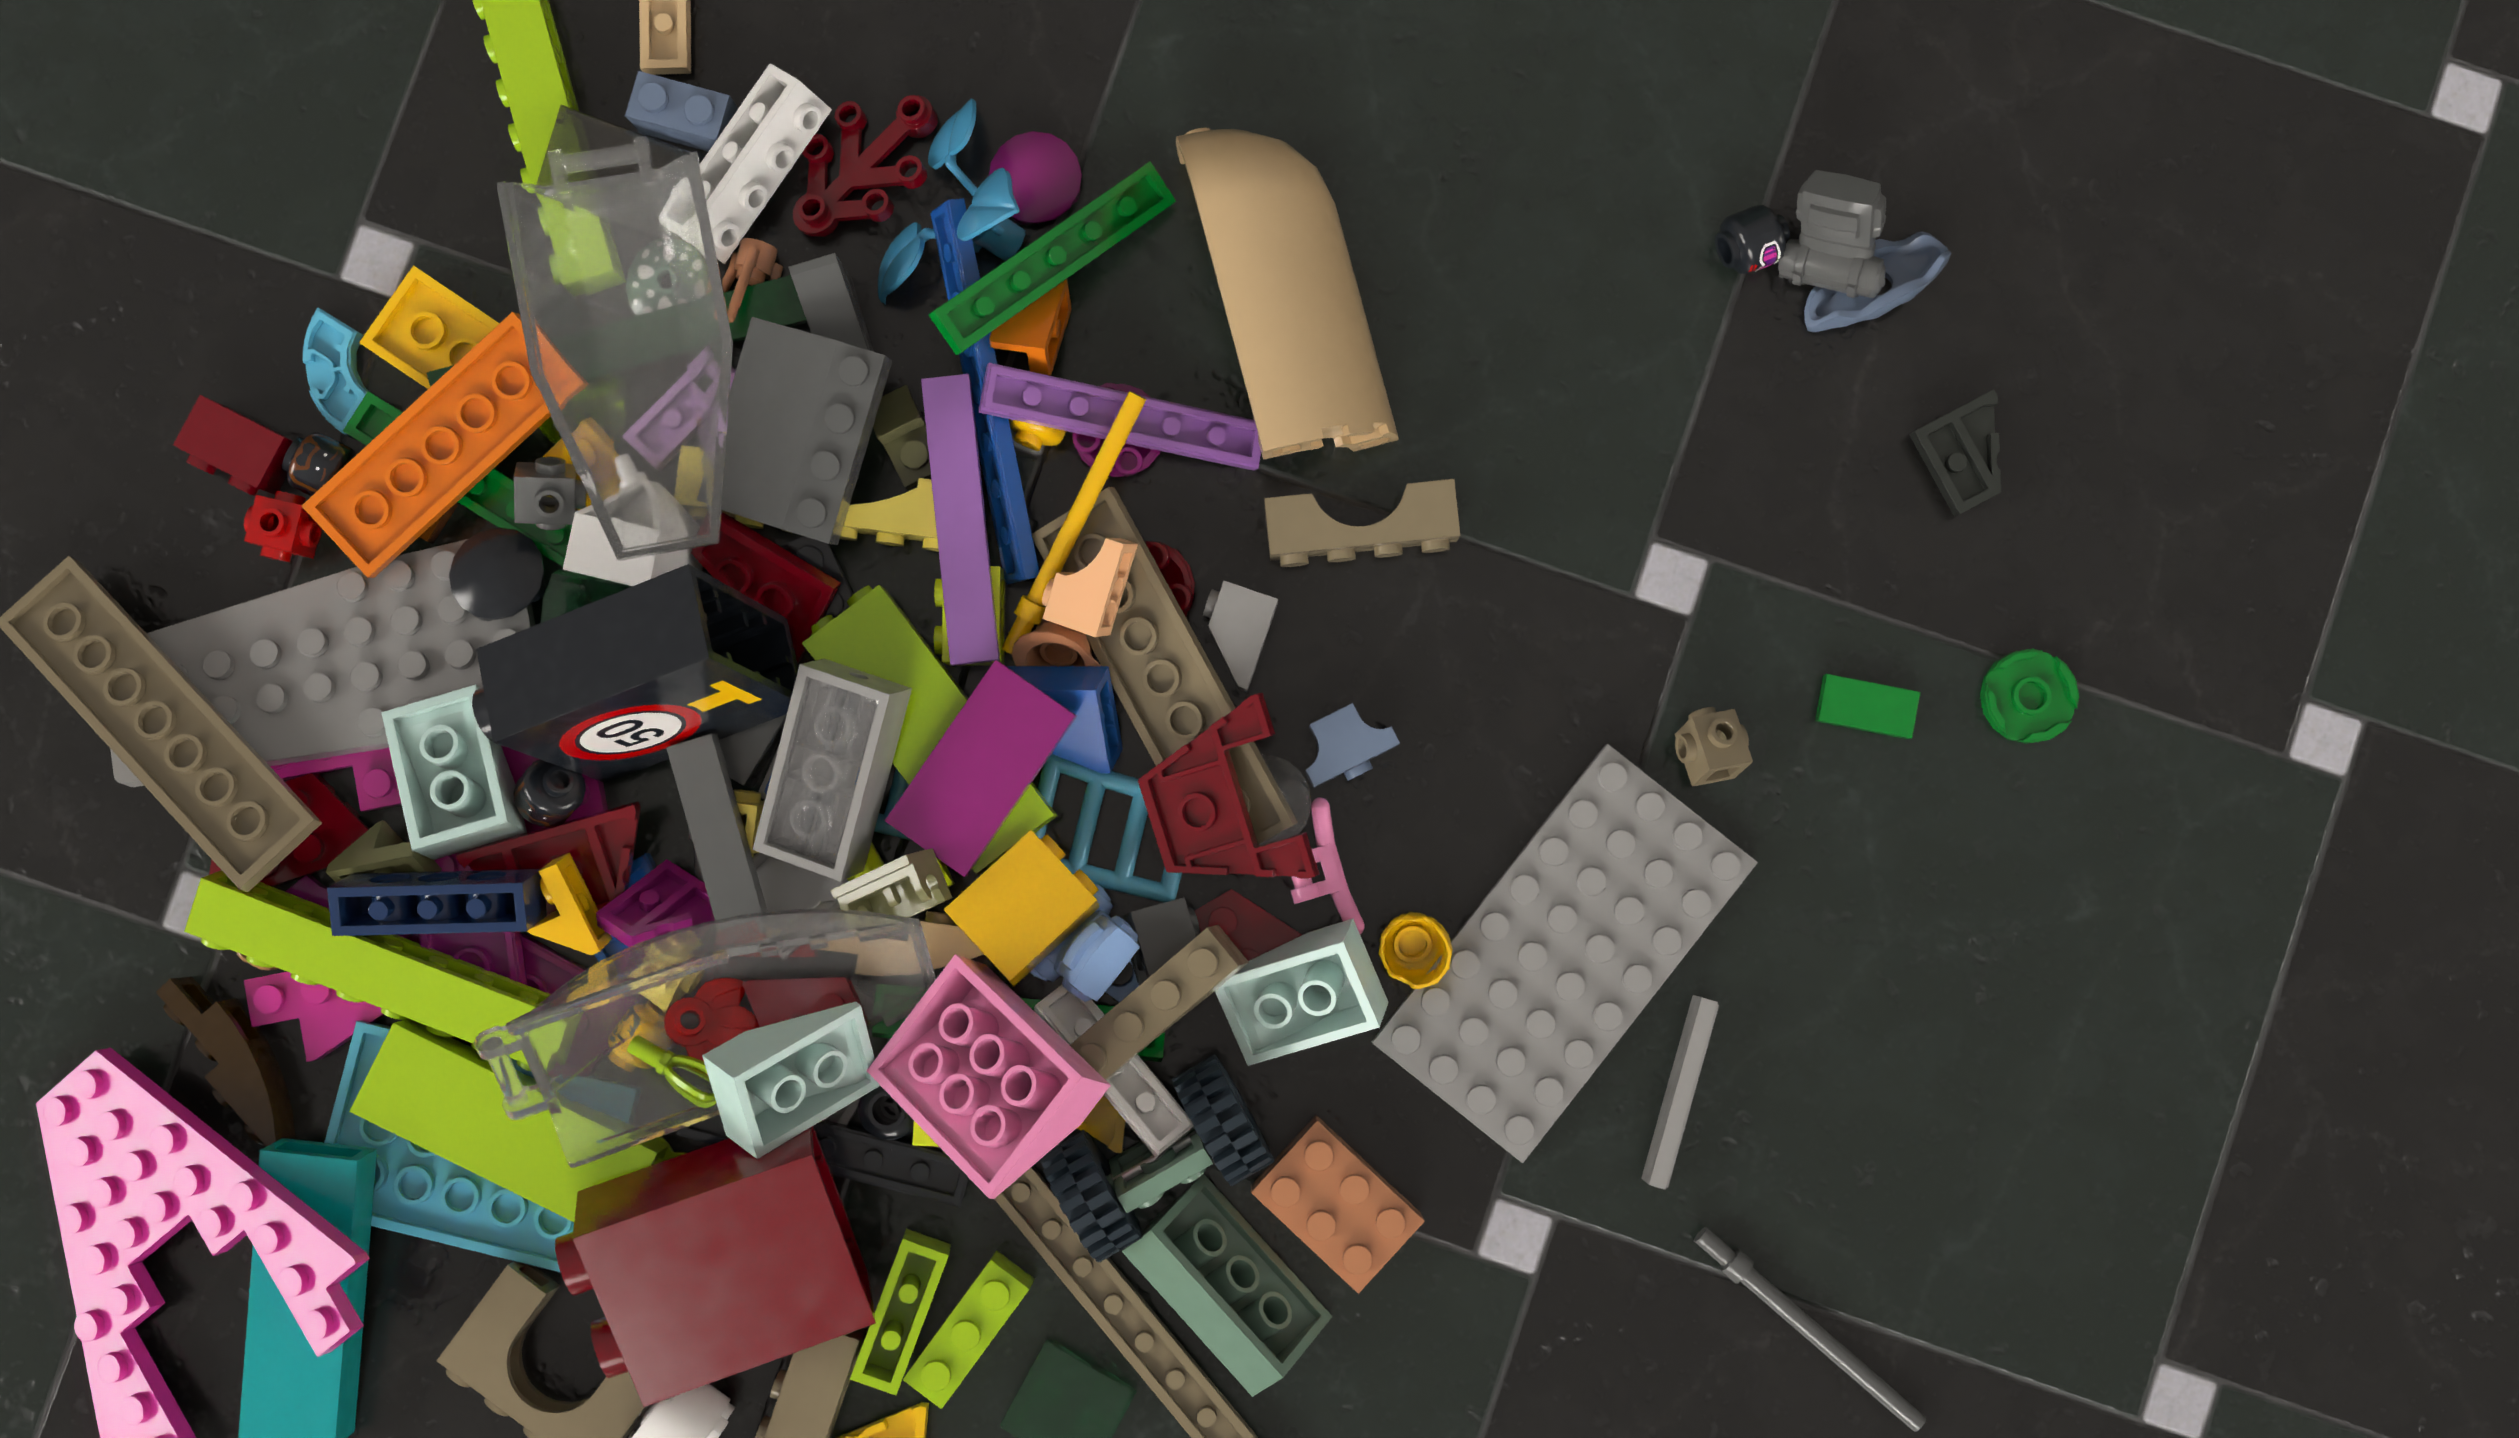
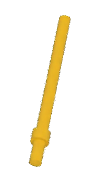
(1030, 607)

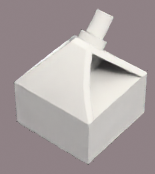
(593, 556)

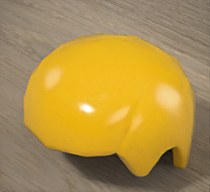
(1411, 948)

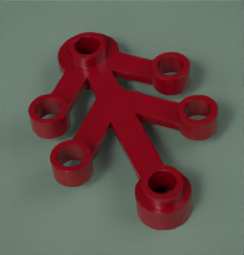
(860, 169)

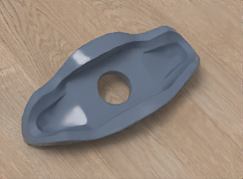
(1909, 268)

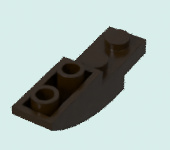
(247, 1070)

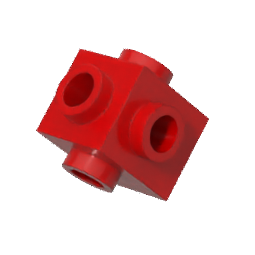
(282, 527)

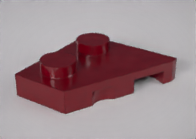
(790, 998)

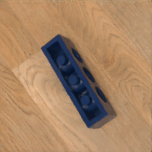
(436, 902)

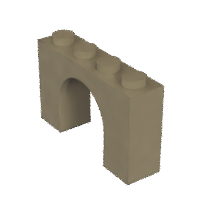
(489, 1360)

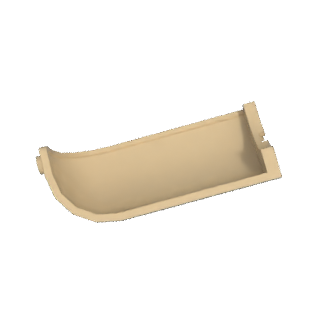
(1287, 293)

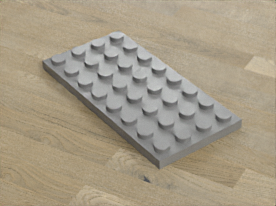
(1565, 952)

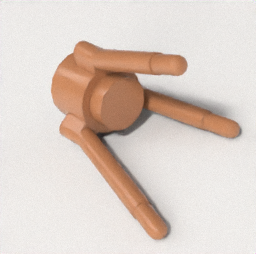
(750, 266)

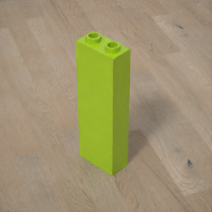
(884, 643)
(452, 1106)

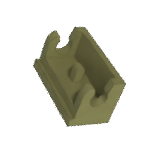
(898, 887)

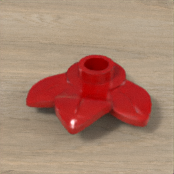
(718, 1016)

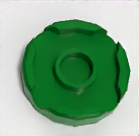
(2029, 696)

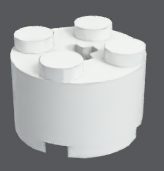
(688, 1415)

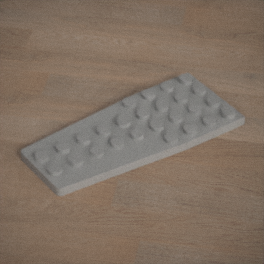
(324, 658)

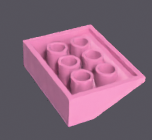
(986, 1076)

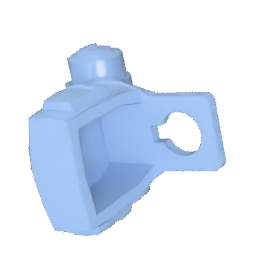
(1093, 956)

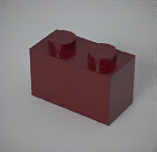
(235, 445)

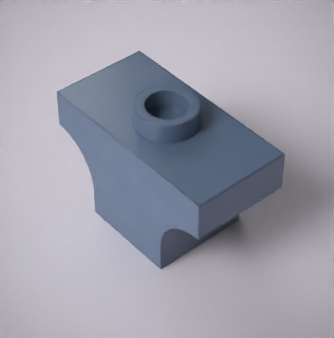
(1346, 745)

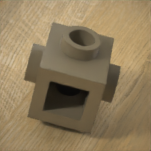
(1713, 746)

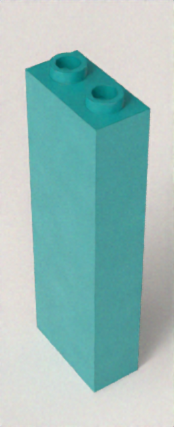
(284, 1382)

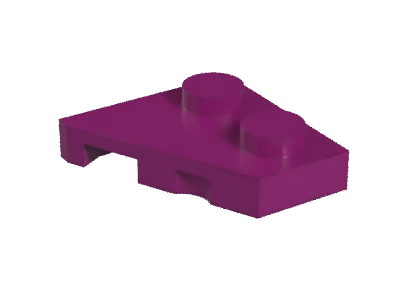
(656, 905)

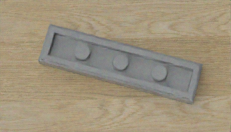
(1680, 1092)

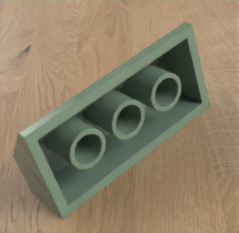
(1228, 1286)

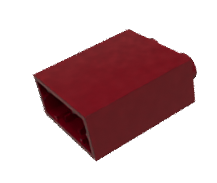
(715, 1264)

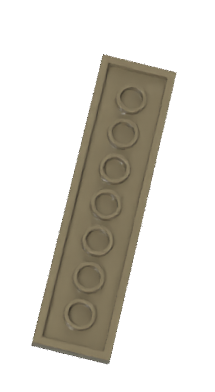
(1161, 664)
(159, 724)

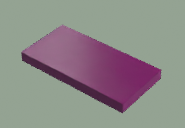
(981, 768)

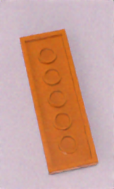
(433, 452)

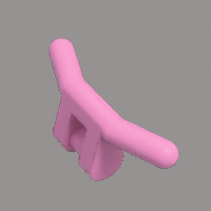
(1328, 856)

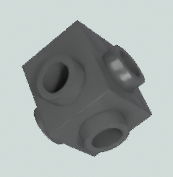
(547, 493)

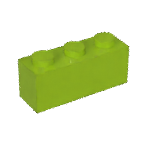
(901, 1312)
(969, 1329)

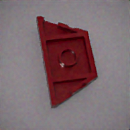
(336, 833)
(597, 842)

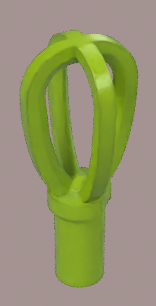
(664, 1061)

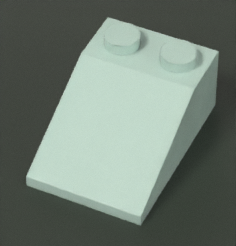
(450, 776)
(1304, 994)
(790, 1075)

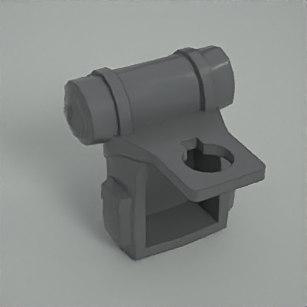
(1837, 235)

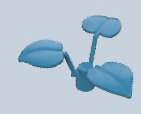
(983, 222)

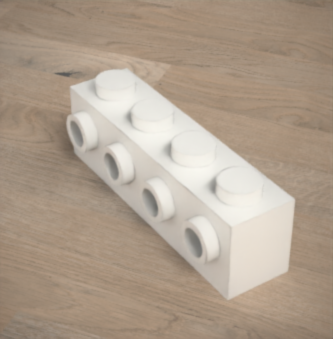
(757, 153)

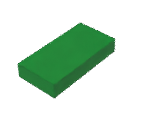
(1867, 706)

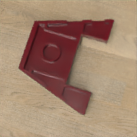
(1202, 810)

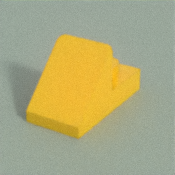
(575, 918)

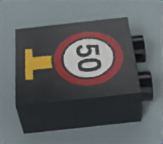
(637, 675)

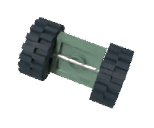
(1103, 1197)

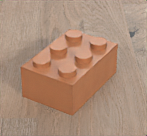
(1337, 1204)

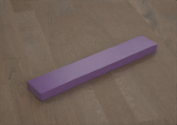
(1092, 410)
(960, 519)

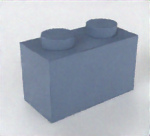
(678, 111)

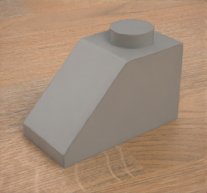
(1239, 628)

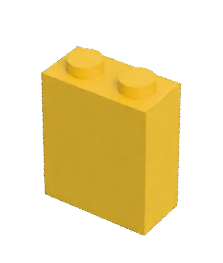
(1024, 906)

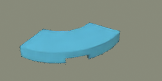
(332, 368)

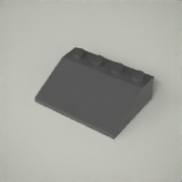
(799, 428)

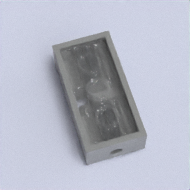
(831, 769)

